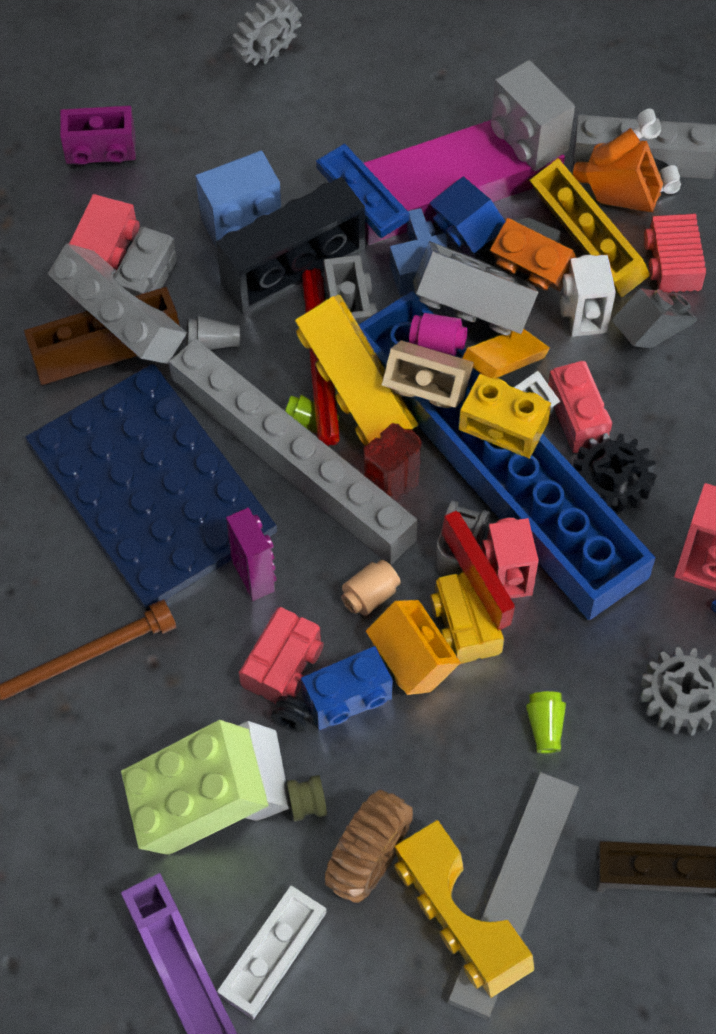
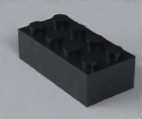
(280, 246)

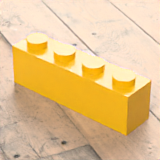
(589, 225)
(353, 368)

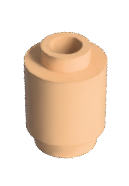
(370, 587)

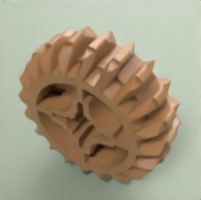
(368, 846)

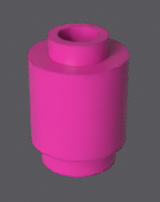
(438, 333)

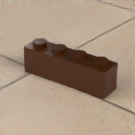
(83, 342)

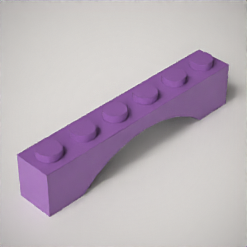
(176, 958)

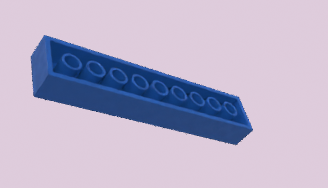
(572, 527)

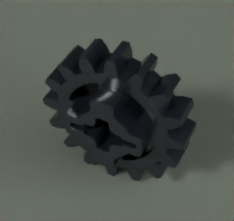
(618, 468)

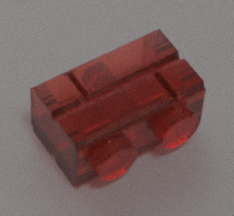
(394, 461)

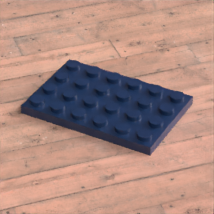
(147, 484)

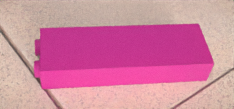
(429, 168)

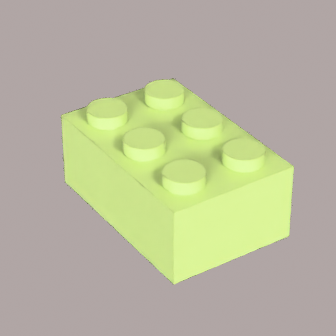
(194, 788)

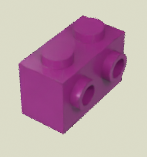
(98, 134)

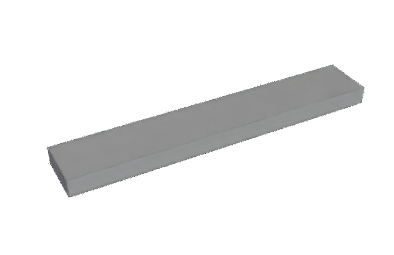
(521, 875)

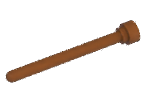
(155, 620)

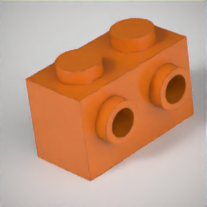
(532, 254)

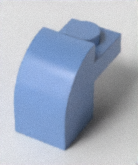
(407, 256)

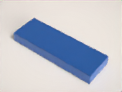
(382, 209)

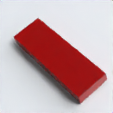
(478, 570)

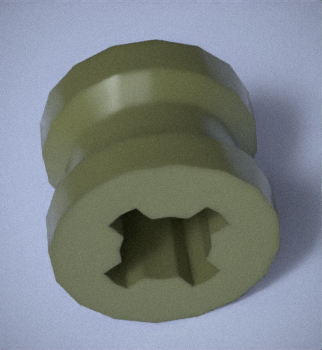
(306, 798)

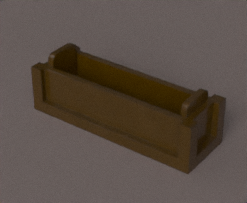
(656, 867)

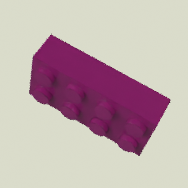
(251, 553)

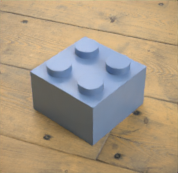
(237, 194)

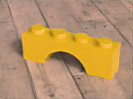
(492, 950)

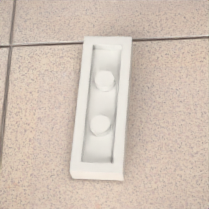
(271, 952)

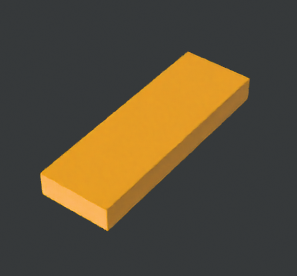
(506, 353)

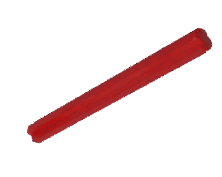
(323, 391)

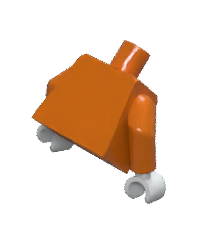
(625, 170)

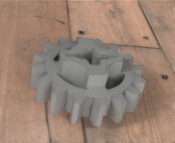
(266, 30)
(667, 686)

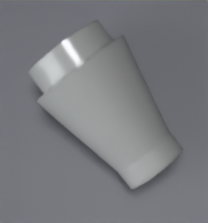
(212, 333)

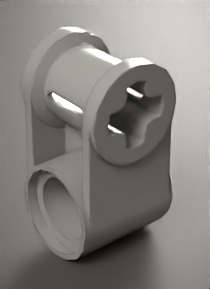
(477, 524)

